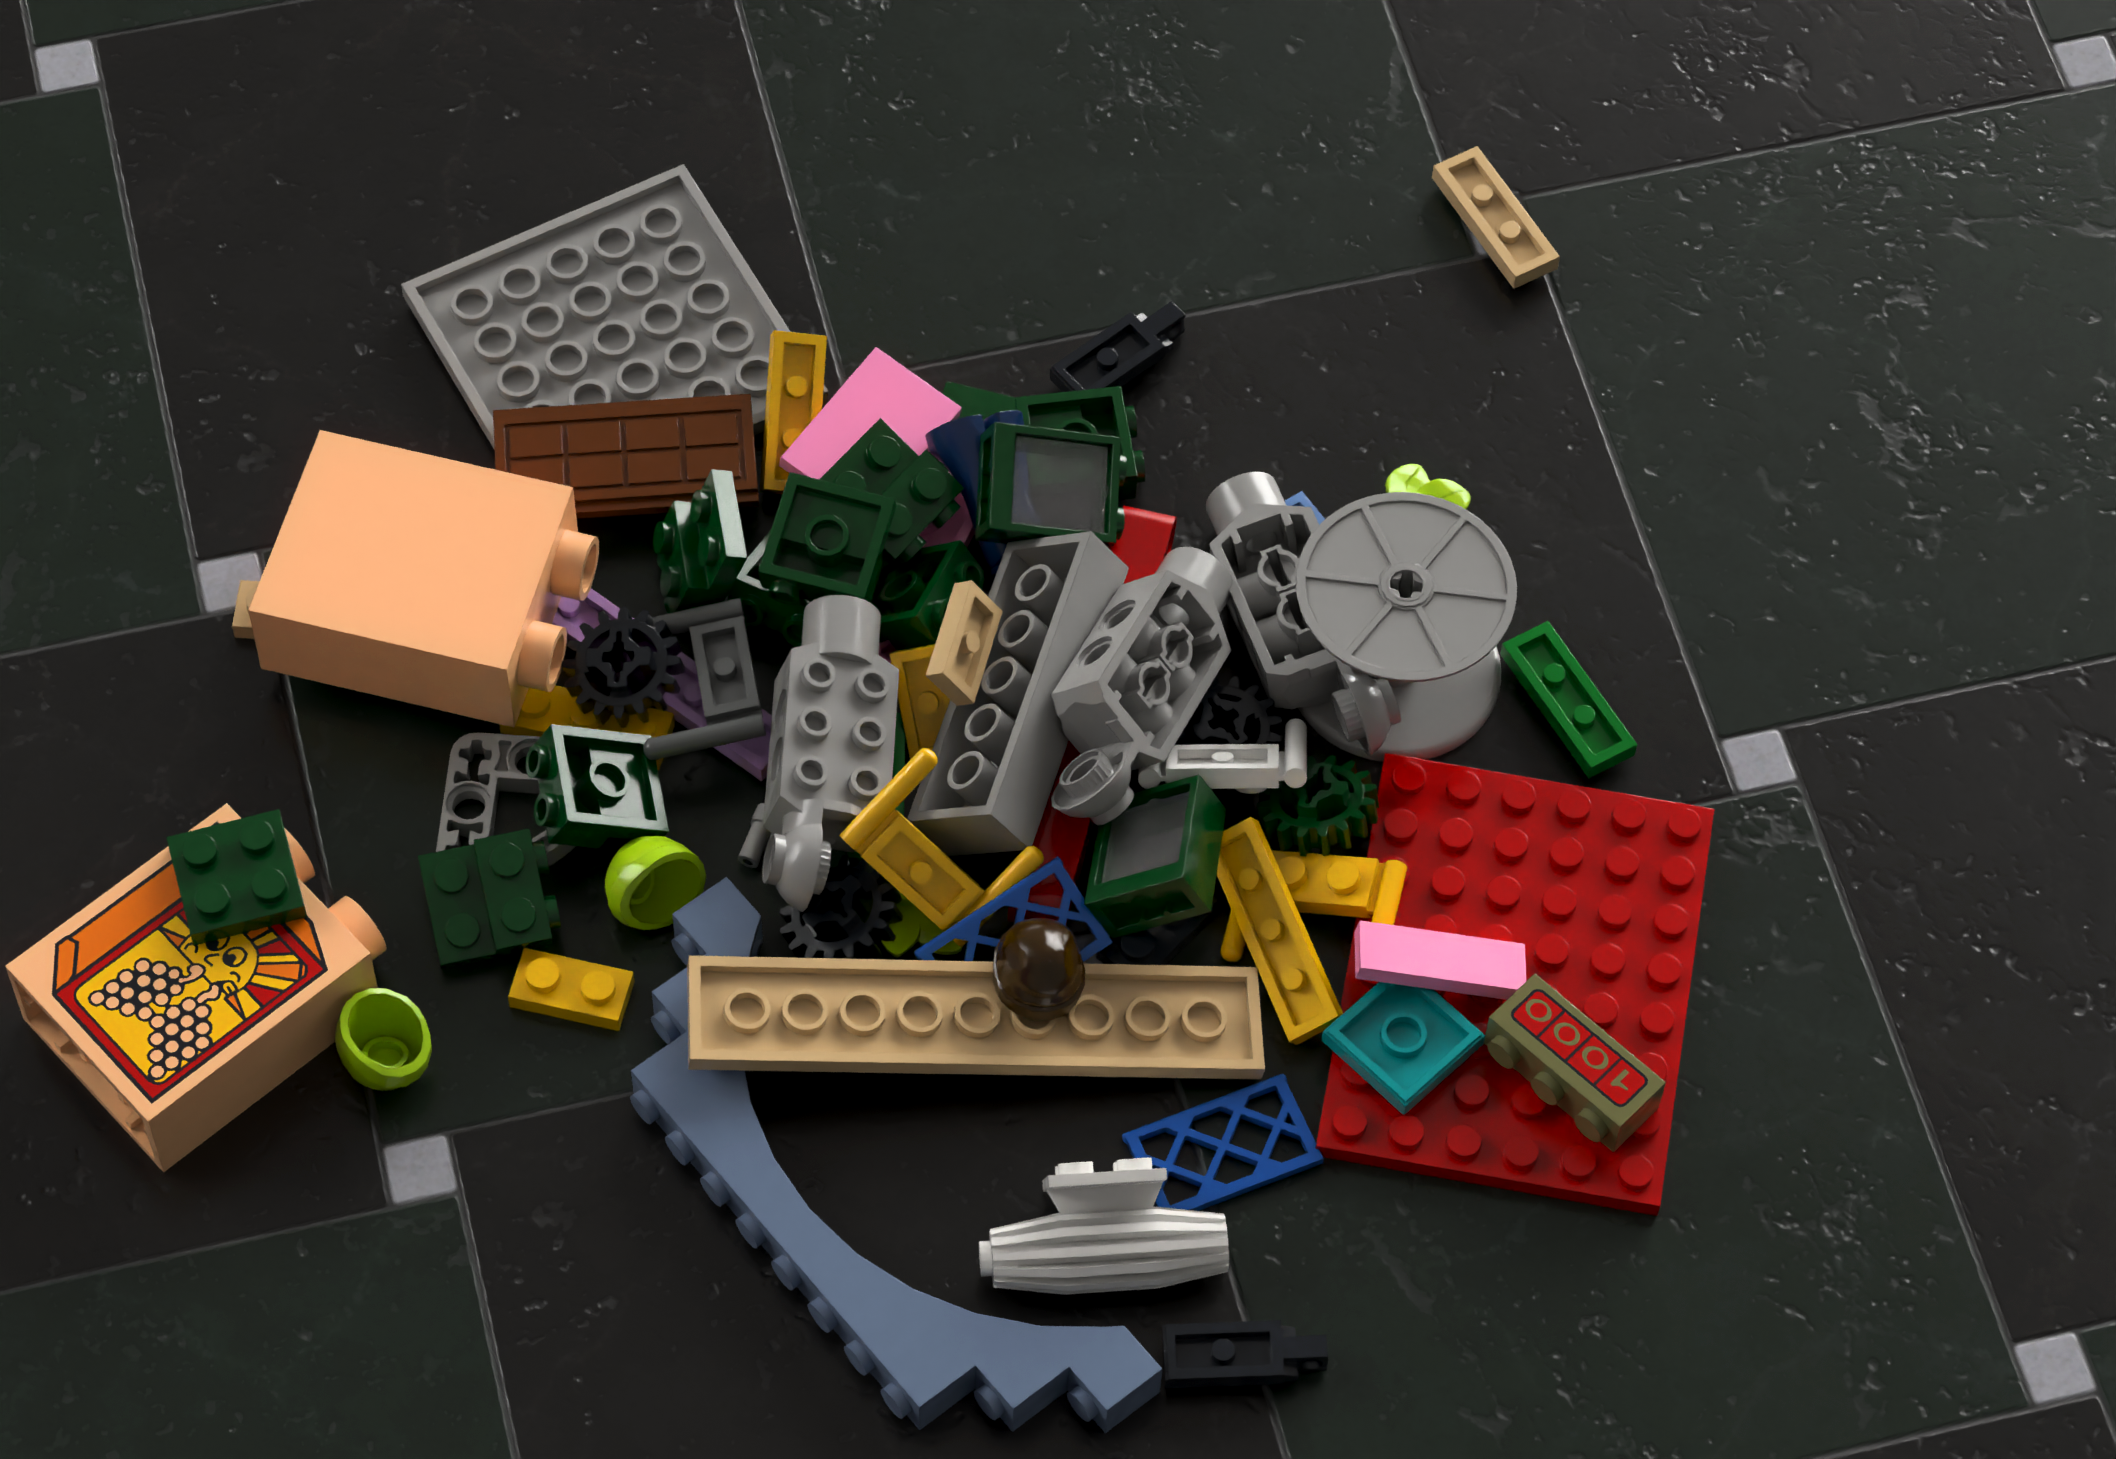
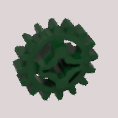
(1323, 811)

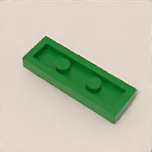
(1568, 699)

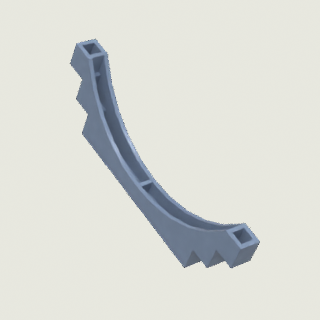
(910, 1342)

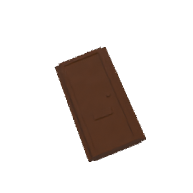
(631, 452)

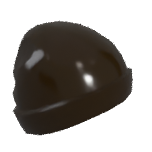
(1038, 969)

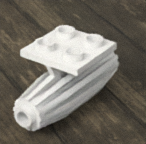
(1106, 1236)

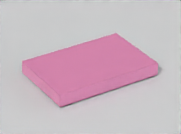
(872, 392)

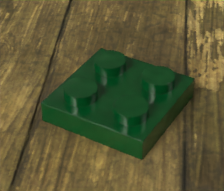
(236, 877)

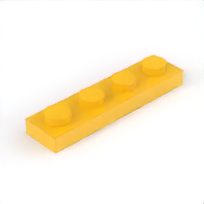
(1275, 933)

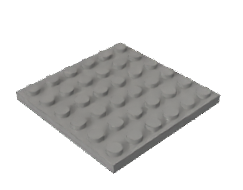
(604, 308)

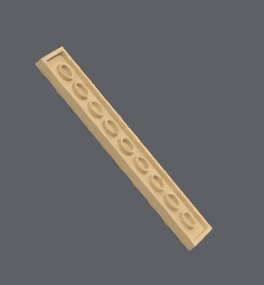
(952, 1021)

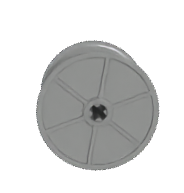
(1415, 600)

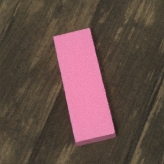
(1438, 960)

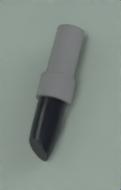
(756, 840)

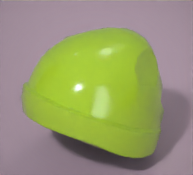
(652, 881)
(383, 1039)

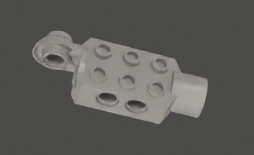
(1261, 548)
(1140, 680)
(826, 742)

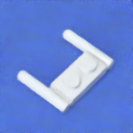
(1236, 766)

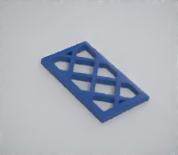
(1017, 897)
(1234, 1104)

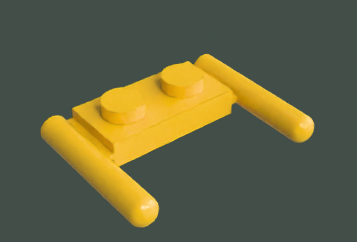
(916, 863)
(1332, 887)

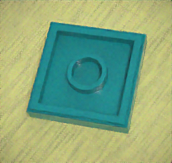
(1403, 1041)

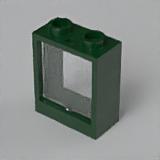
(1048, 484)
(1157, 858)

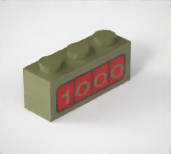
(1573, 1063)

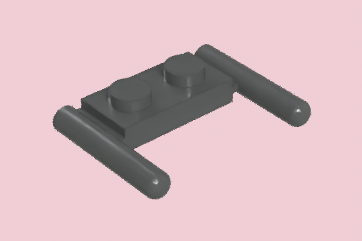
(724, 679)

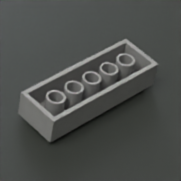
(1009, 744)

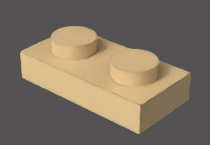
(964, 643)

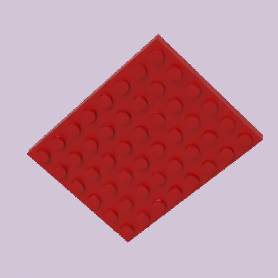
(1608, 918)

